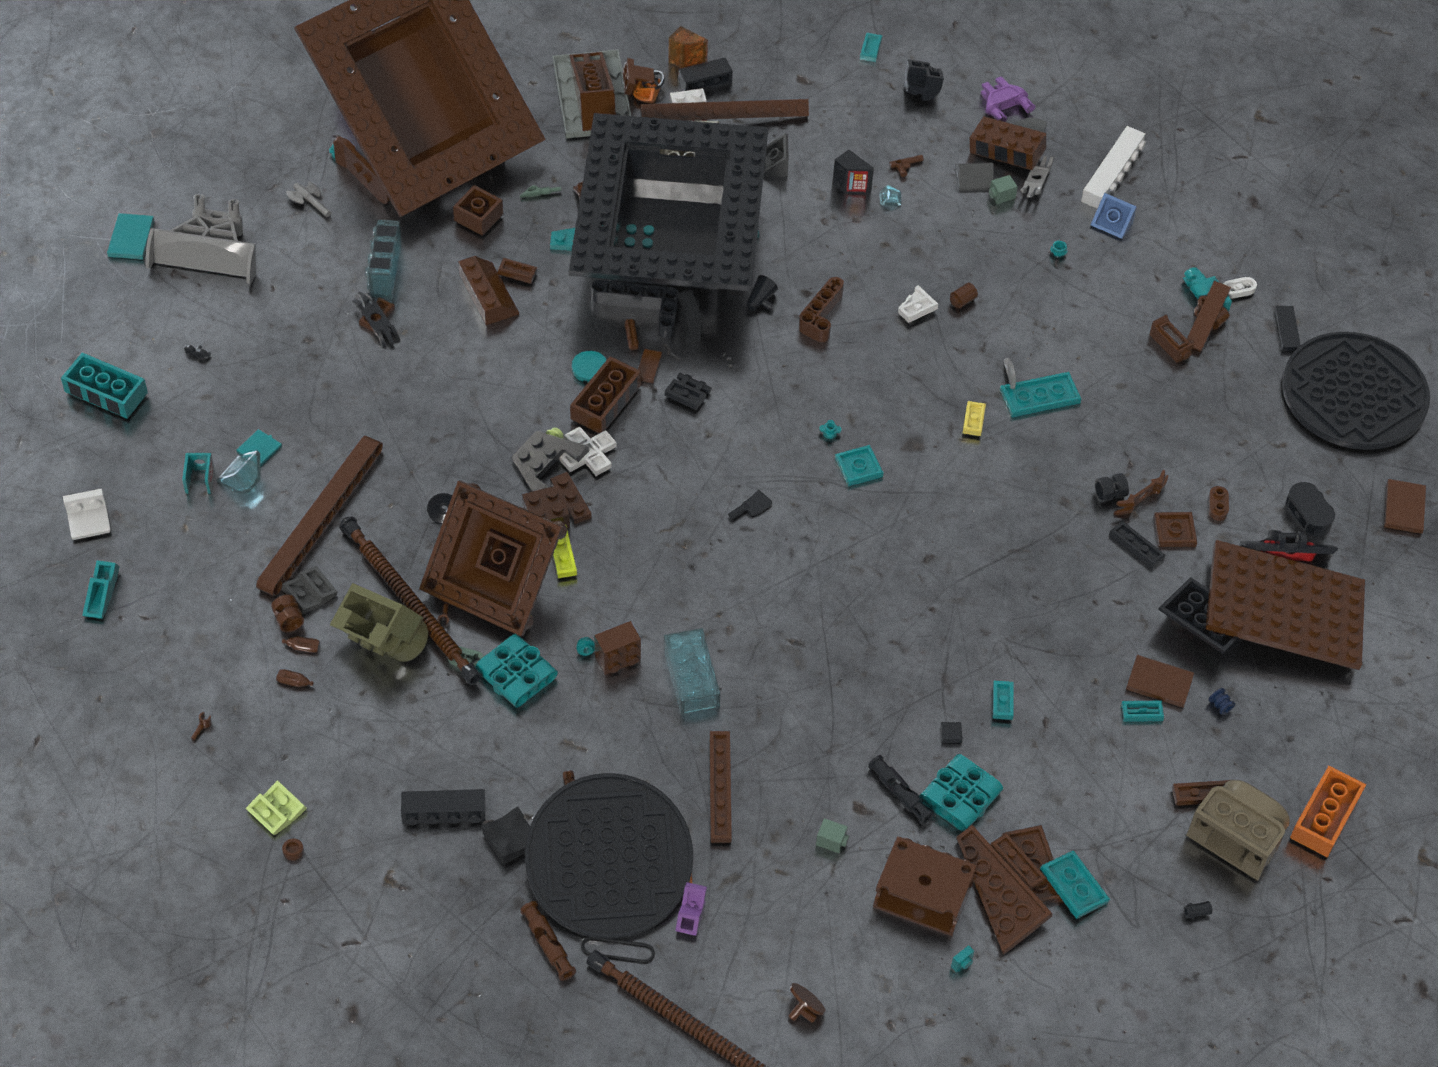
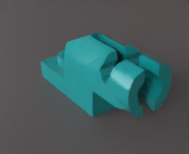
(1201, 285)

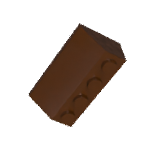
(487, 290)

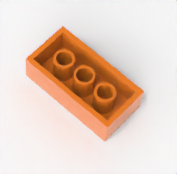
(1328, 811)

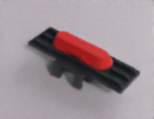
(1298, 551)

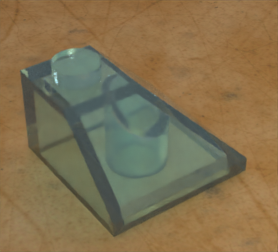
(242, 473)

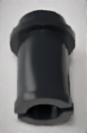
(1198, 909)

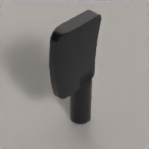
(754, 505)

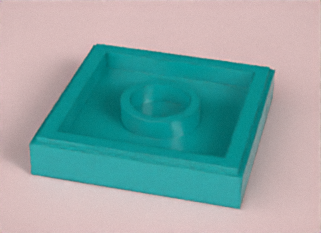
(859, 465)

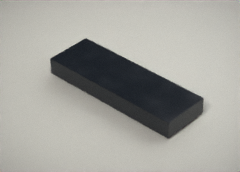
(1287, 328)
(1137, 544)

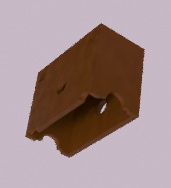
(924, 885)

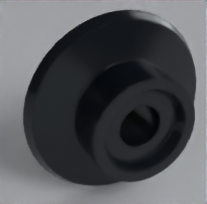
(435, 508)

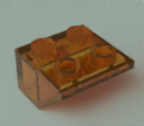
(687, 48)

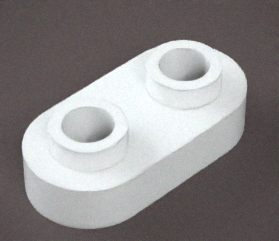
(1241, 287)

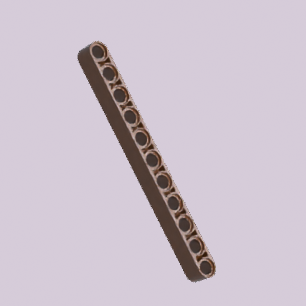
(319, 516)

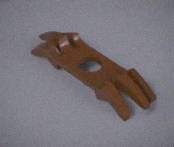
(1154, 488)

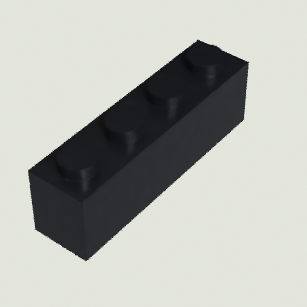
(443, 806)

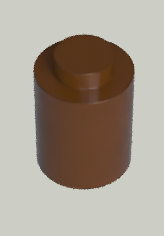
(963, 295)

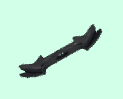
(382, 325)

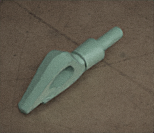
(534, 191)

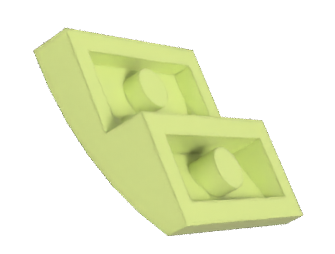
(276, 808)

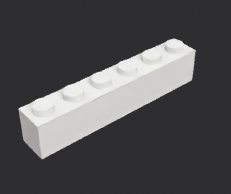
(1114, 166)

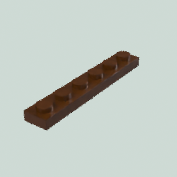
(720, 787)

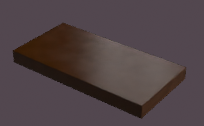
(1035, 846)

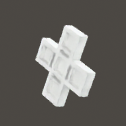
(595, 457)

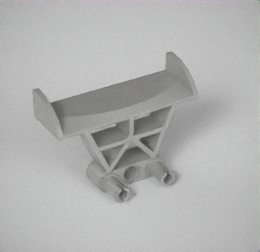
(205, 242)

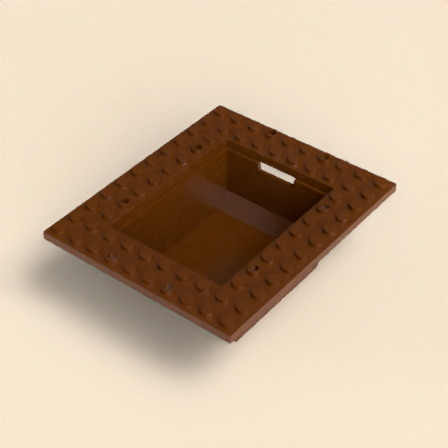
(420, 93)

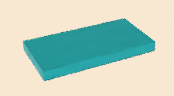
(1040, 394)

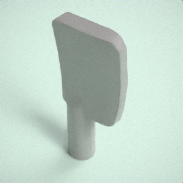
(1010, 372)

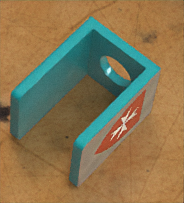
(190, 465)

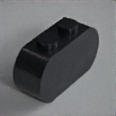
(1310, 509)

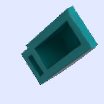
(100, 589)

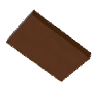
(1405, 506)
(1160, 681)

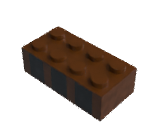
(1007, 143)
(605, 395)

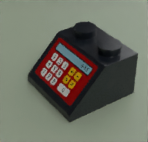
(852, 174)

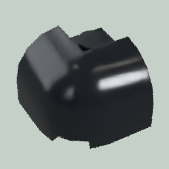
(922, 79)

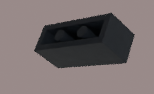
(706, 75)

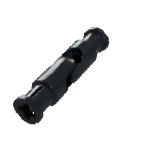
(907, 797)

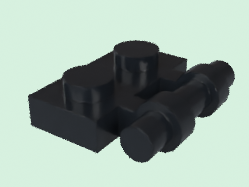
(685, 394)

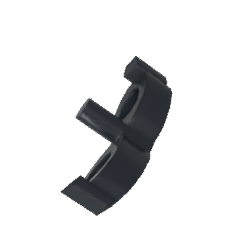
(200, 353)

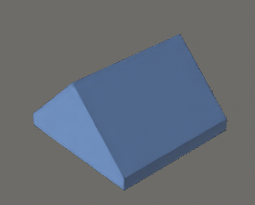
(1114, 216)

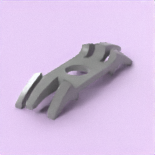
(1033, 183)

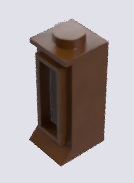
(1171, 339)

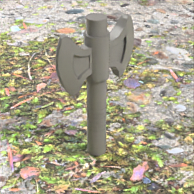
(307, 194)

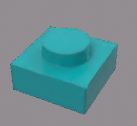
(963, 959)

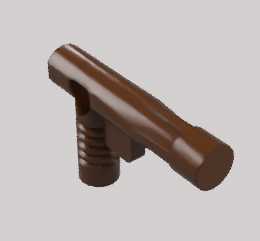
(903, 164)

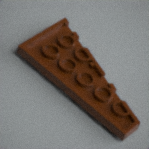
(1005, 896)

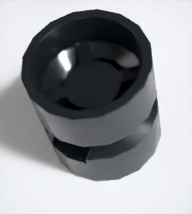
(1108, 488)

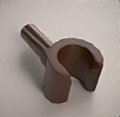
(444, 617)
(202, 724)

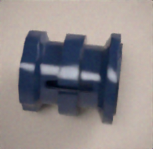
(1222, 701)

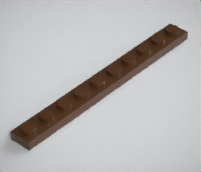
(726, 110)

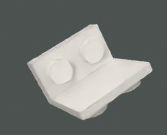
(87, 514)

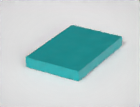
(130, 236)
(1075, 884)

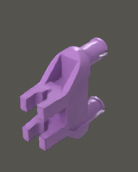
(1004, 97)

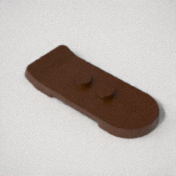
(350, 158)

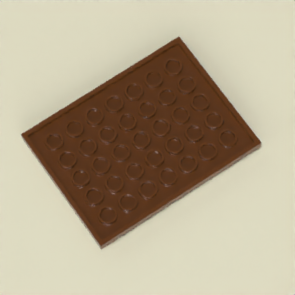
(1286, 604)

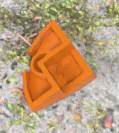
(643, 94)

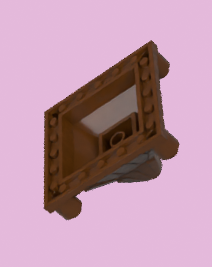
(491, 558)

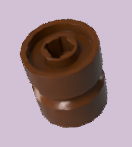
(287, 613)

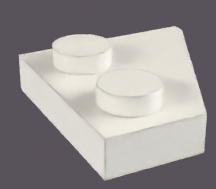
(917, 305)

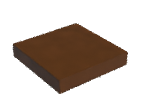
(1175, 529)

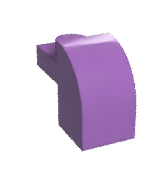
(691, 909)

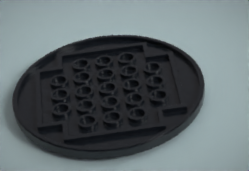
(1356, 390)
(608, 856)

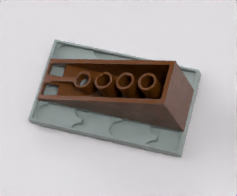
(588, 86)

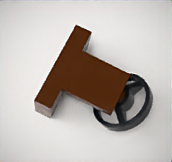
(646, 75)

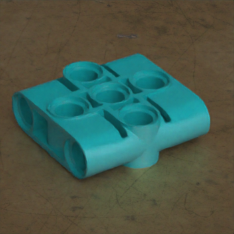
(517, 657)
(963, 810)

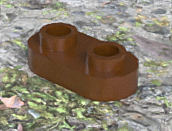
(1218, 499)

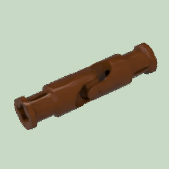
(551, 947)

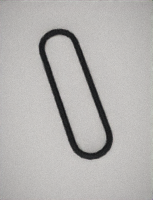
(625, 942)

